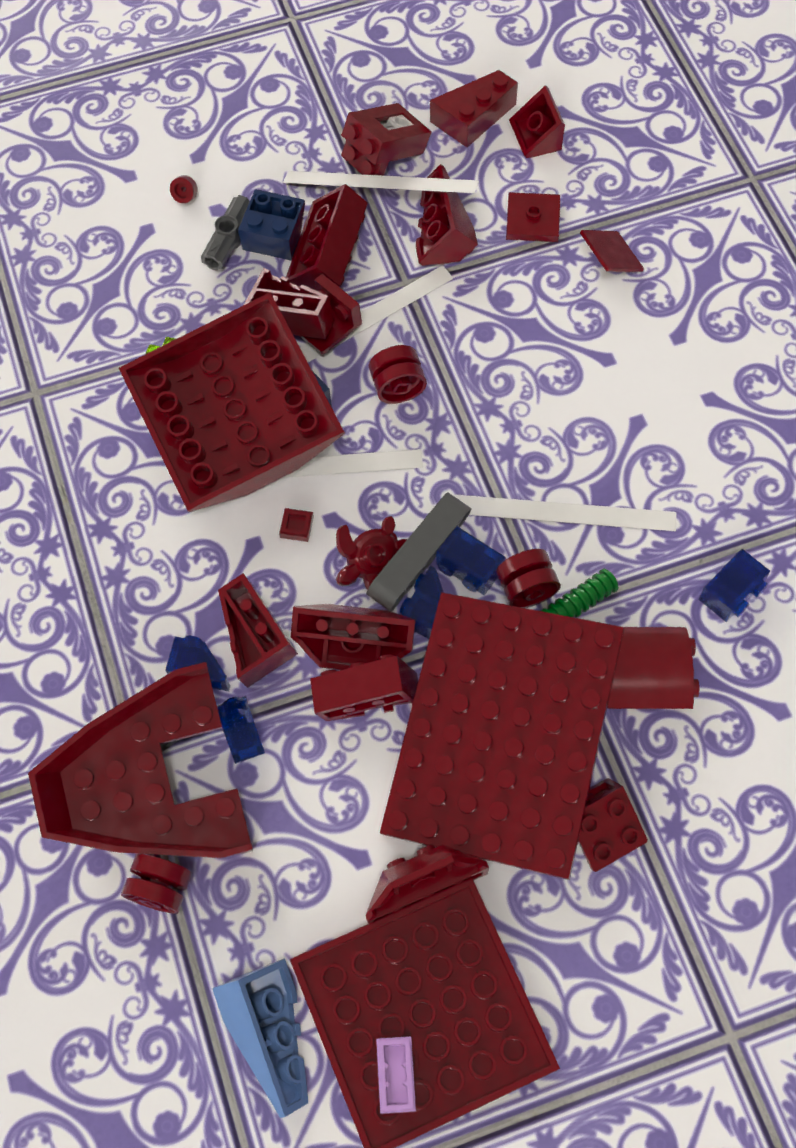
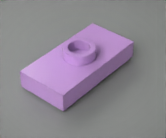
(395, 1075)

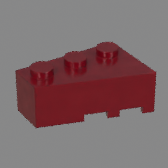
(474, 106)

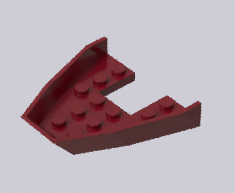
(113, 786)

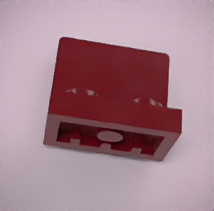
(345, 311)
(609, 825)

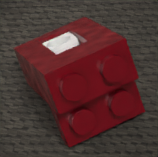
(382, 136)

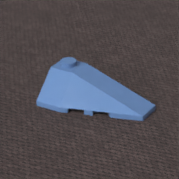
(262, 1023)

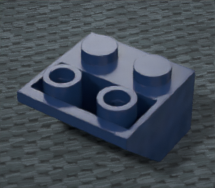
(272, 224)

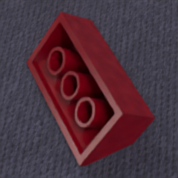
(328, 238)

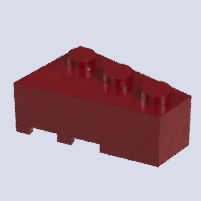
(303, 308)
(253, 631)
(363, 688)

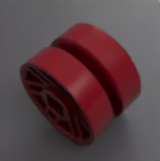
(397, 374)
(528, 578)
(156, 883)

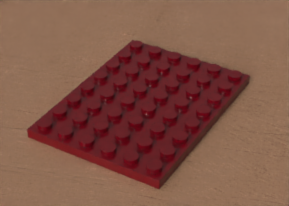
(504, 734)

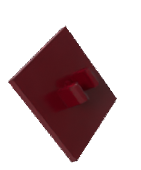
(612, 251)

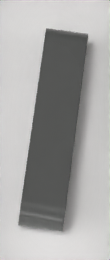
(417, 552)

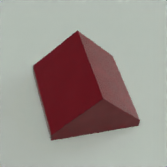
(539, 125)

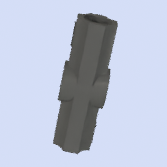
(226, 234)

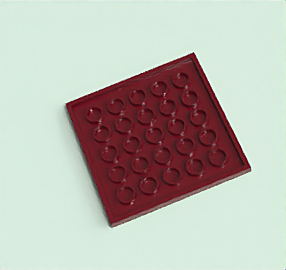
(446, 984)

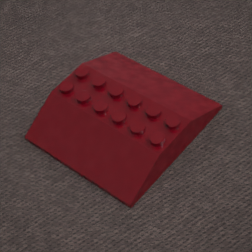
(232, 405)

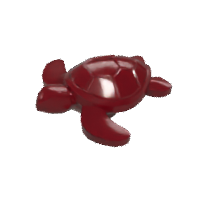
(367, 553)

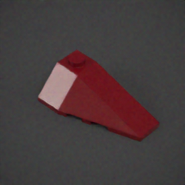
(445, 226)

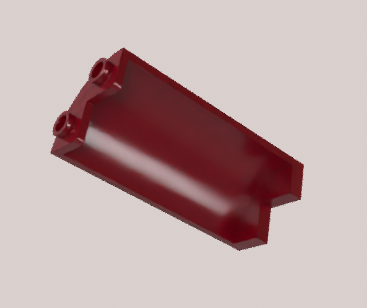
(655, 670)

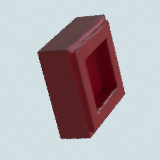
(296, 524)

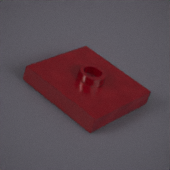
(533, 217)

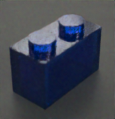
(469, 561)
(734, 585)

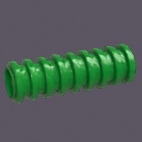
(585, 595)

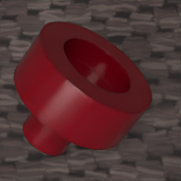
(183, 189)

